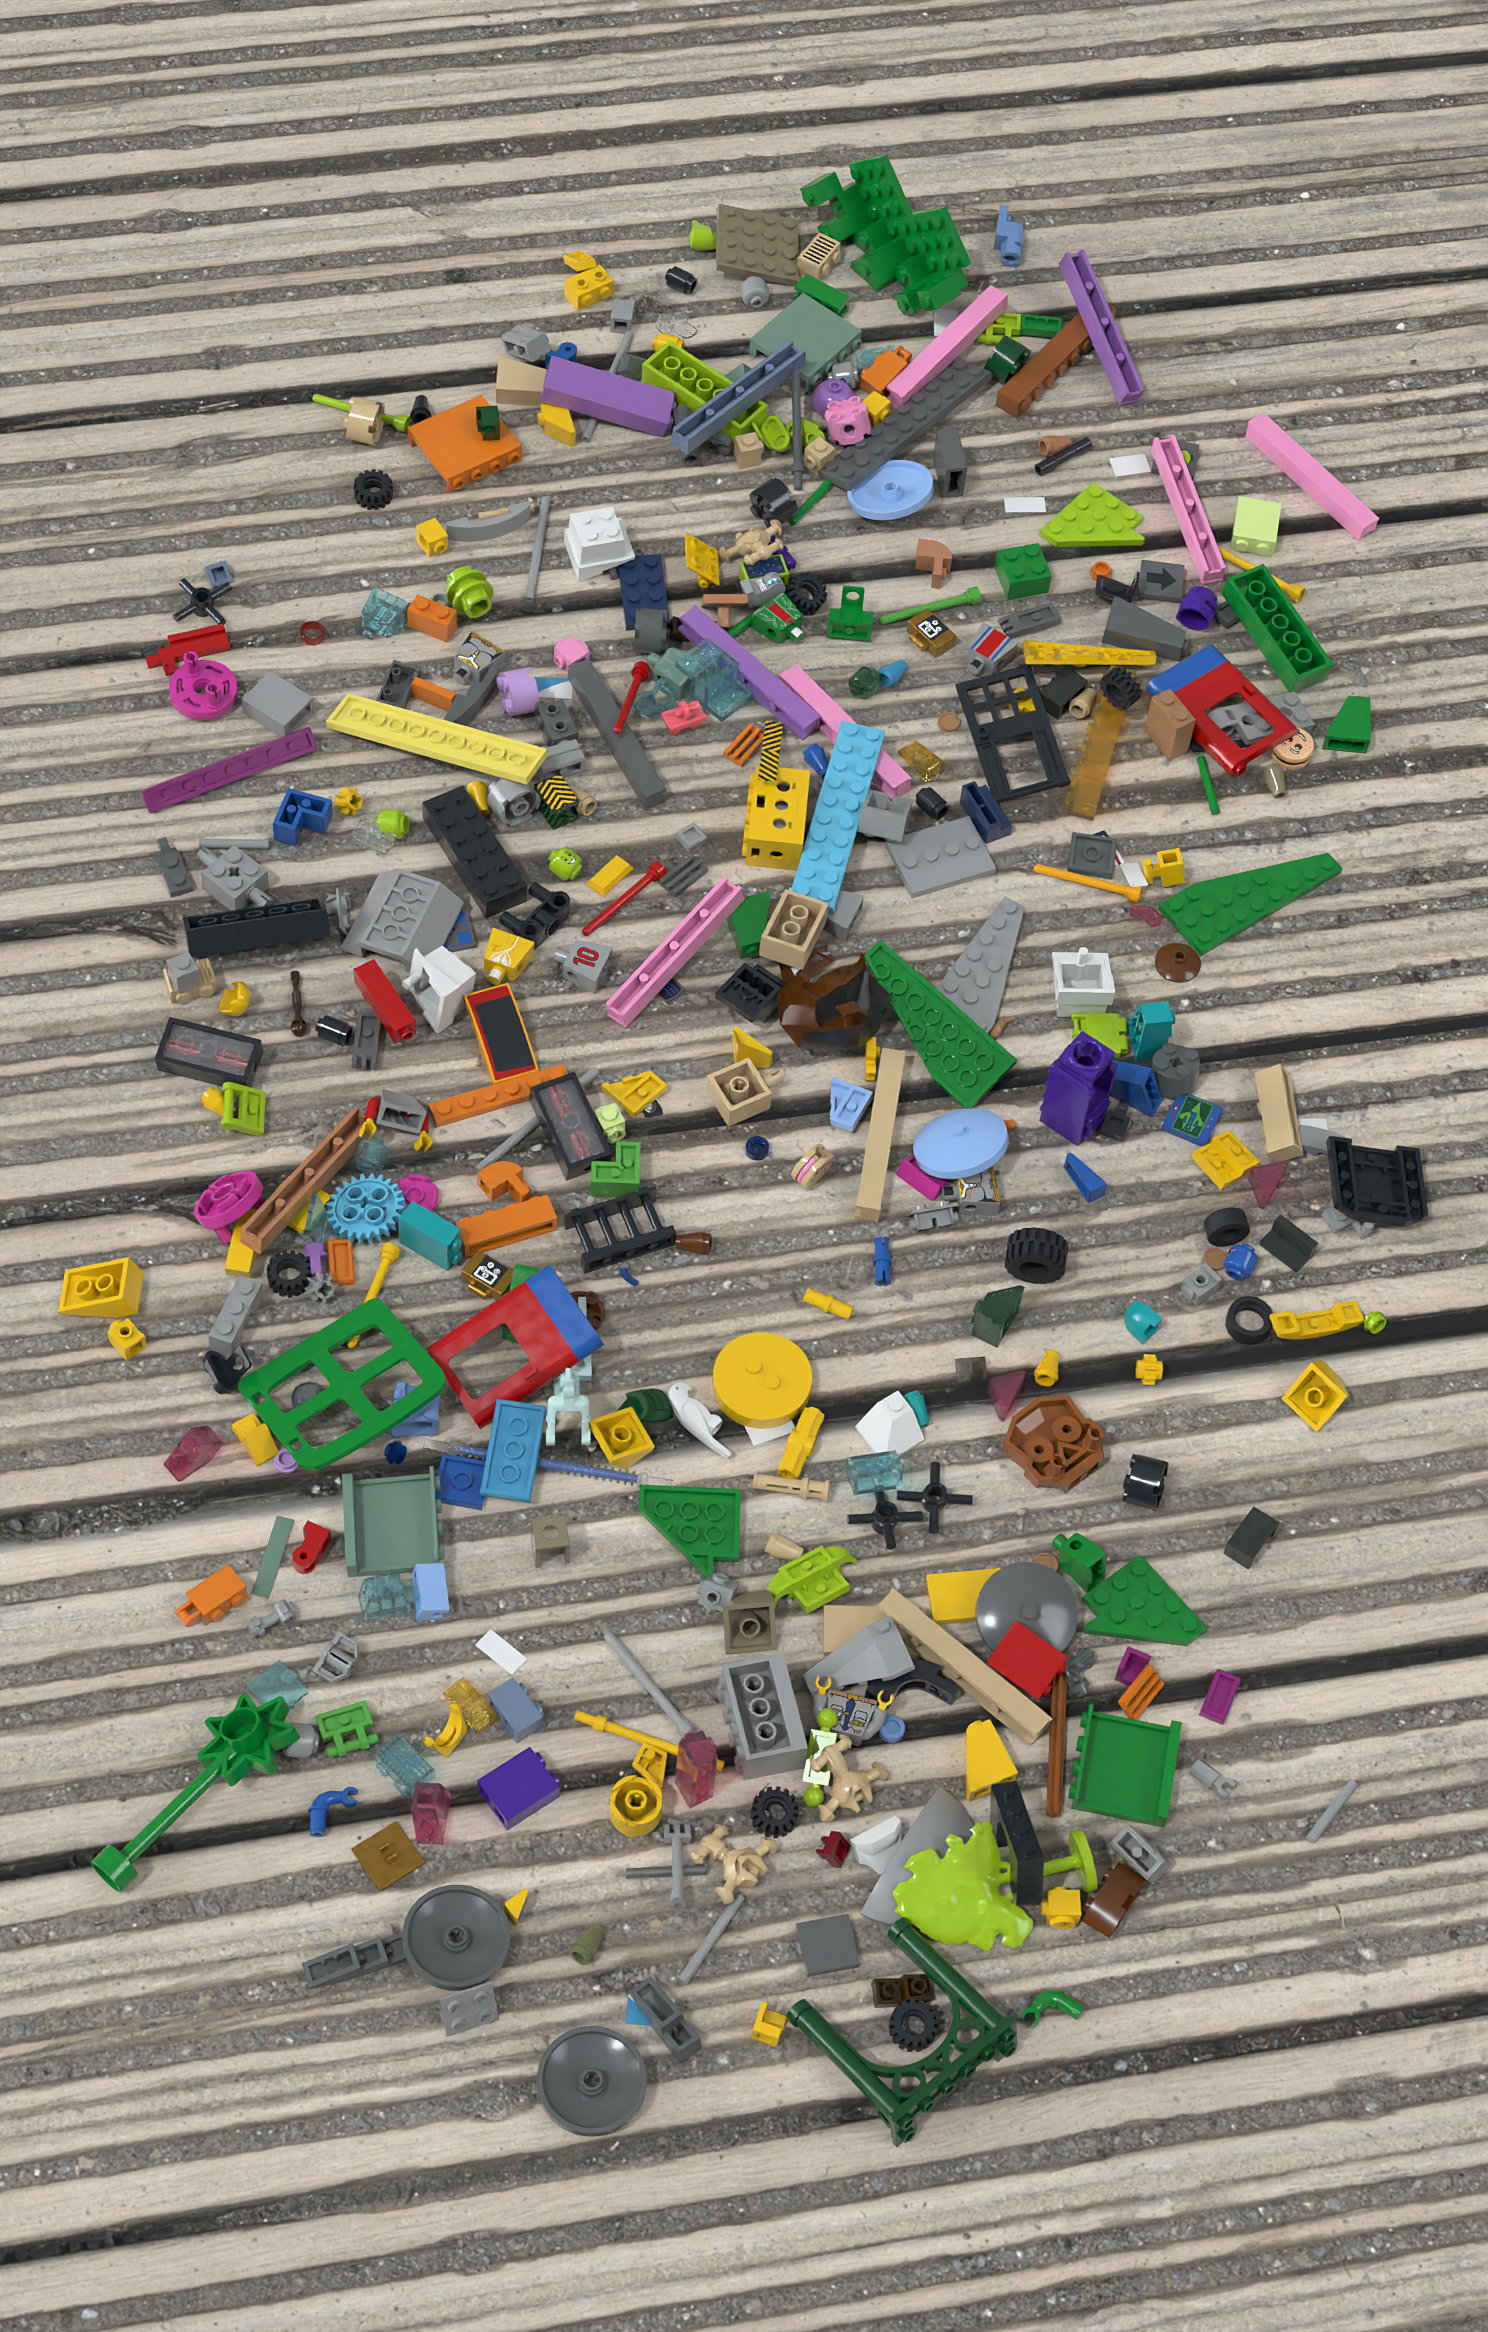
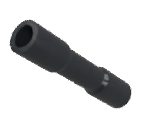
(1053, 461)

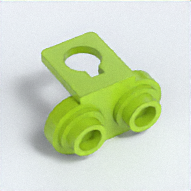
(809, 430)
(773, 434)

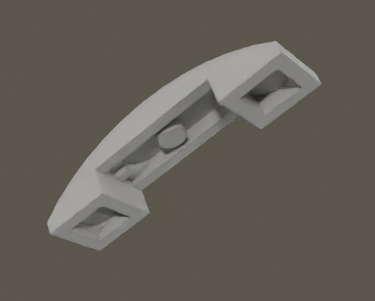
(489, 528)

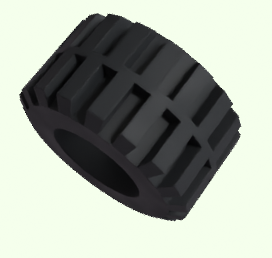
(1036, 1255)

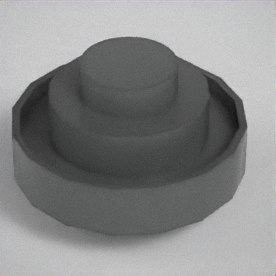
(305, 1392)

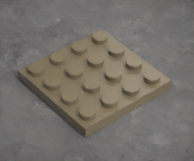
(756, 244)

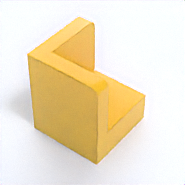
(768, 2026)

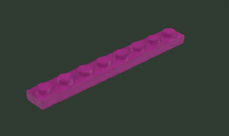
(228, 769)

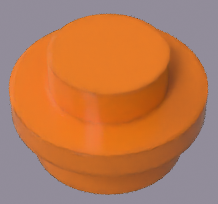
(1100, 568)

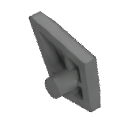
(631, 366)

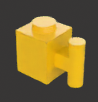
(1169, 868)

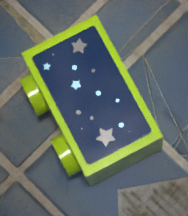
(761, 568)

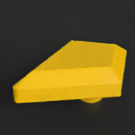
(651, 1763)

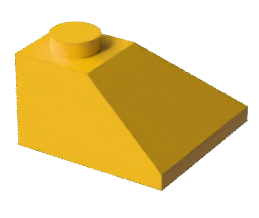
(1316, 1394)

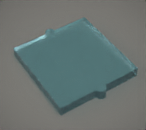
(316, 1219)
(277, 1682)

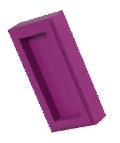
(1220, 1696)

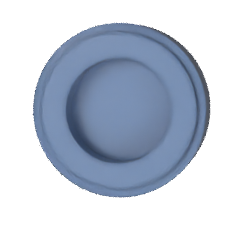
(892, 1729)

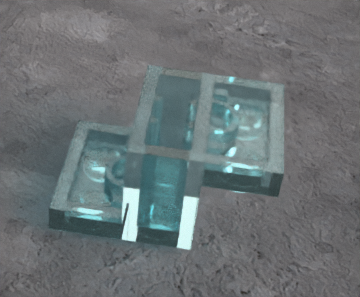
(714, 679)

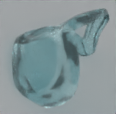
(646, 701)

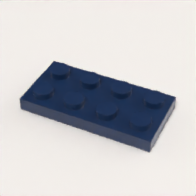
(642, 587)

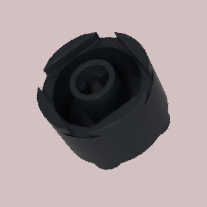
(773, 502)
(1146, 1481)

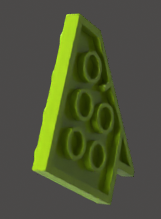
(1094, 520)

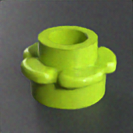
(1374, 1322)

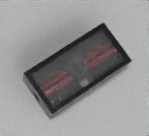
(208, 1054)
(569, 1125)

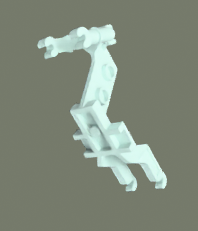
(567, 1394)

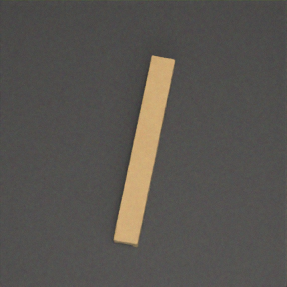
(880, 1135)
(964, 1668)

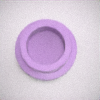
(284, 1462)

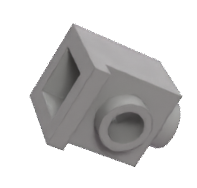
(1200, 1284)

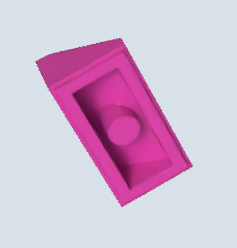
(921, 1181)

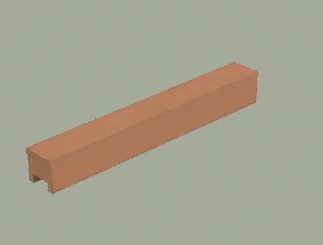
(305, 1180)

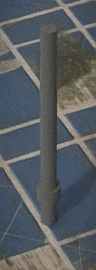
(797, 467)

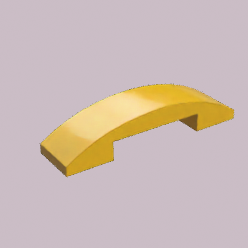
(1317, 1323)

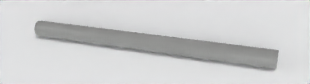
(537, 550)

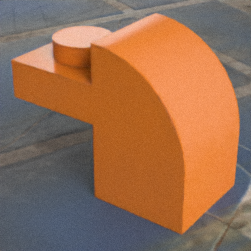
(503, 1178)

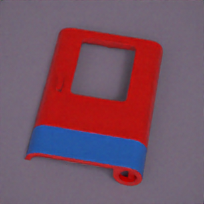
(1207, 681)
(544, 1324)

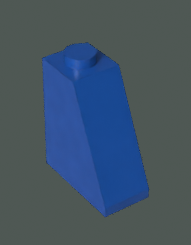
(1137, 1086)

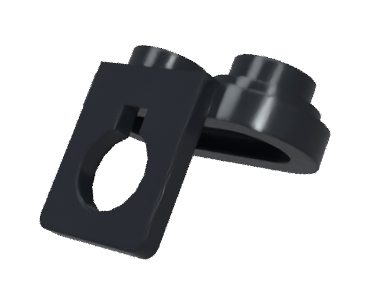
(222, 1370)

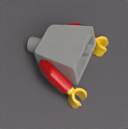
(398, 1112)

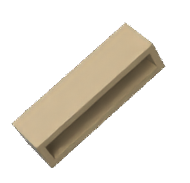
(1278, 1113)

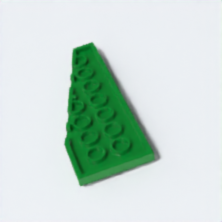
(950, 1044)

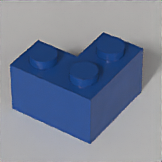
(301, 811)

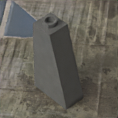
(1140, 630)

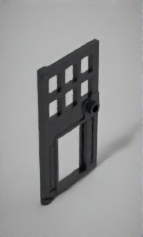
(1012, 728)

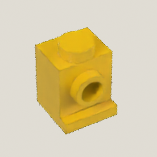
(126, 1338)

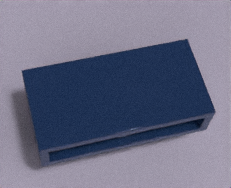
(984, 812)

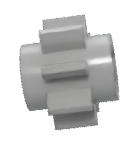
(325, 1290)

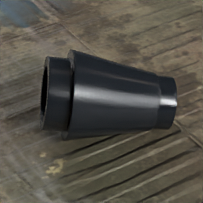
(420, 409)

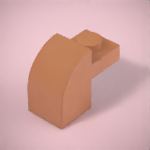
(933, 557)

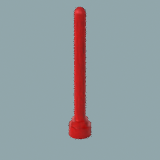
(640, 673)
(654, 873)

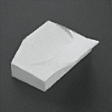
(878, 1844)

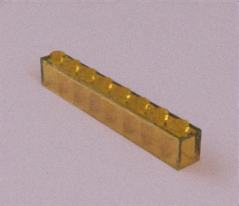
(1097, 757)

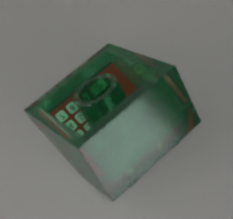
(996, 1314)

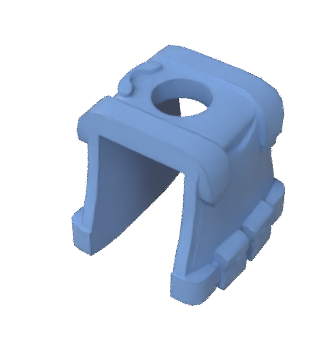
(420, 1423)

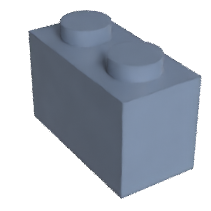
(515, 1709)

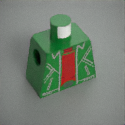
(778, 620)

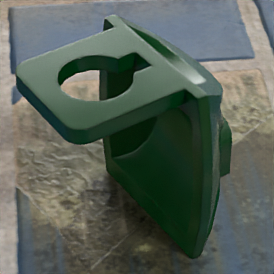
(649, 1405)

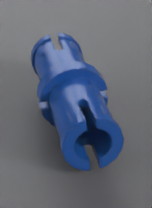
(882, 1261)

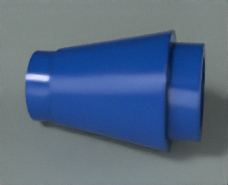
(817, 759)

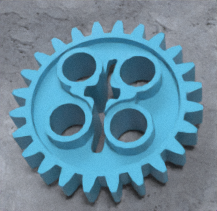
(362, 1204)

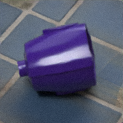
(1197, 608)

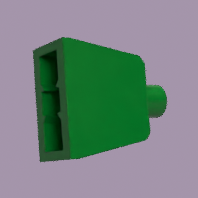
(1081, 1560)

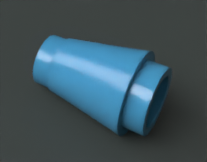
(892, 673)

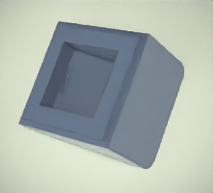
(218, 574)

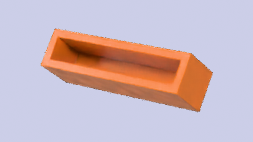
(507, 1225)

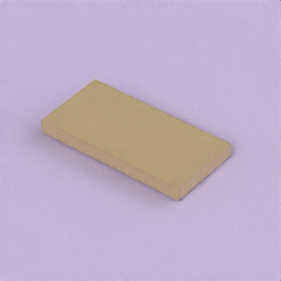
(844, 1622)

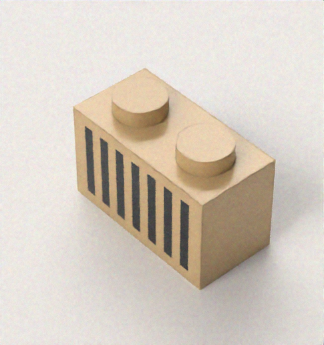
(819, 256)

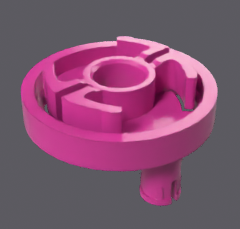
(202, 674)
(227, 1201)

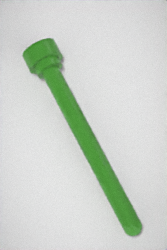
(971, 596)

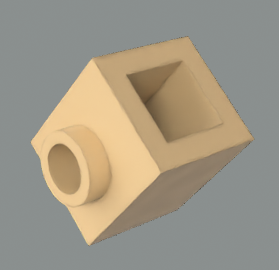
(748, 450)
(818, 454)

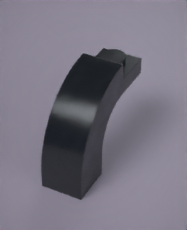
(923, 1677)

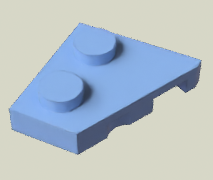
(848, 1104)

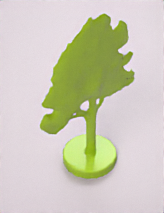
(959, 1894)

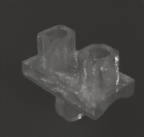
(373, 837)

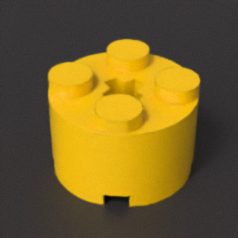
(638, 1792)

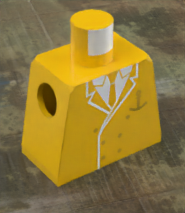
(506, 956)

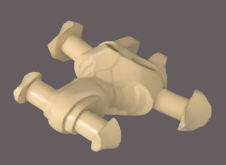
(754, 544)
(848, 1785)
(740, 1864)

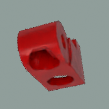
(313, 1547)

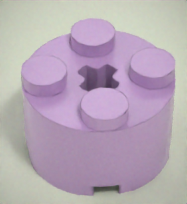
(518, 691)

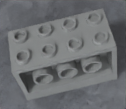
(762, 1716)

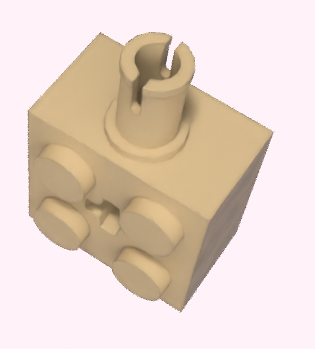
(741, 1091)

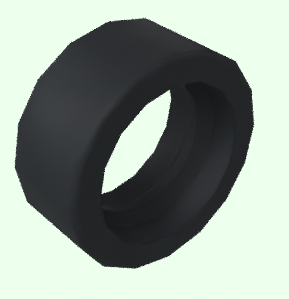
(1248, 1336)

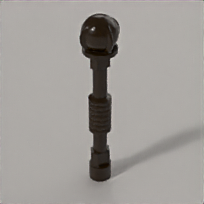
(298, 1024)

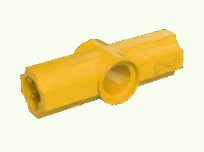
(801, 1443)

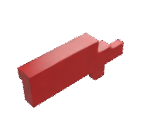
(203, 641)

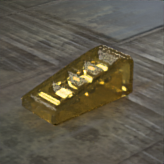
(926, 773)

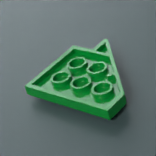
(695, 1521)
(1140, 1607)

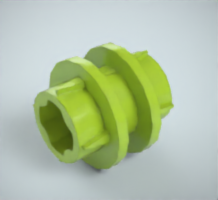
(469, 592)

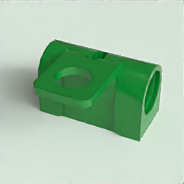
(850, 620)

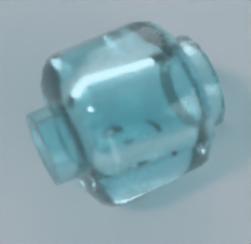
(371, 1155)

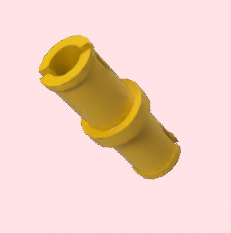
(828, 1303)

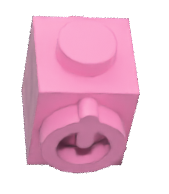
(570, 652)

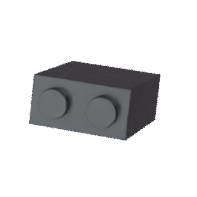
(949, 463)

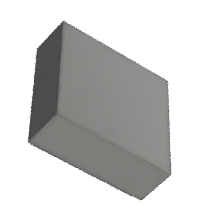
(691, 837)

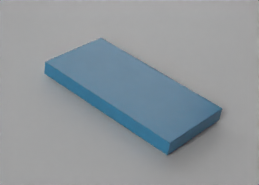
(513, 1451)

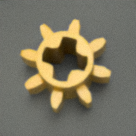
(348, 801)
(1149, 1369)

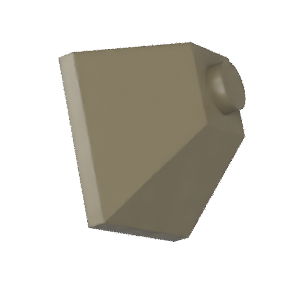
(749, 1623)

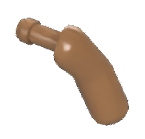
(998, 1027)

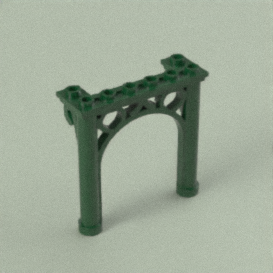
(995, 2039)

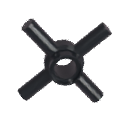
(202, 602)
(934, 1506)
(885, 1518)

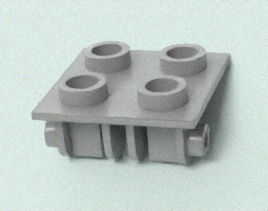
(468, 2009)

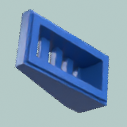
(1087, 1181)

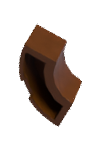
(1113, 1899)

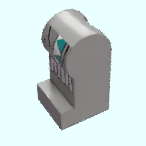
(762, 589)

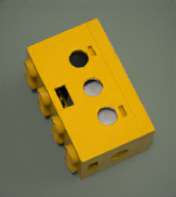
(776, 819)

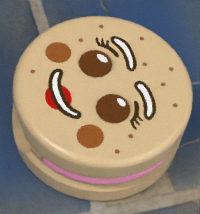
(812, 1166)

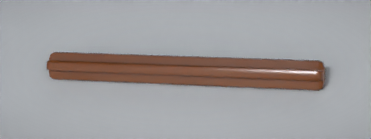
(1056, 1746)

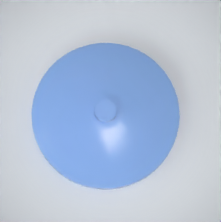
(892, 491)
(961, 1143)

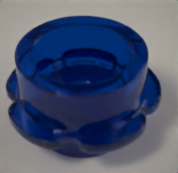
(395, 1452)

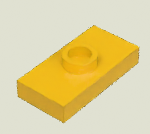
(579, 260)

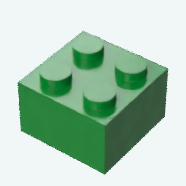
(1022, 571)

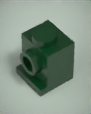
(488, 422)

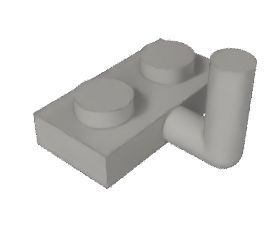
(1339, 1221)

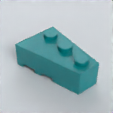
(1150, 1029)

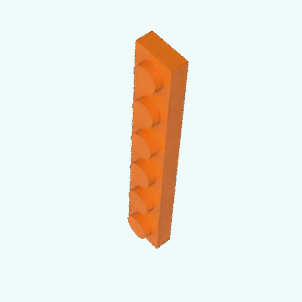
(490, 1097)

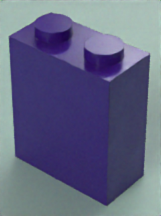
(519, 1788)

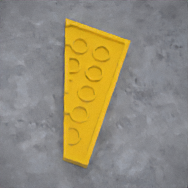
(1078, 655)

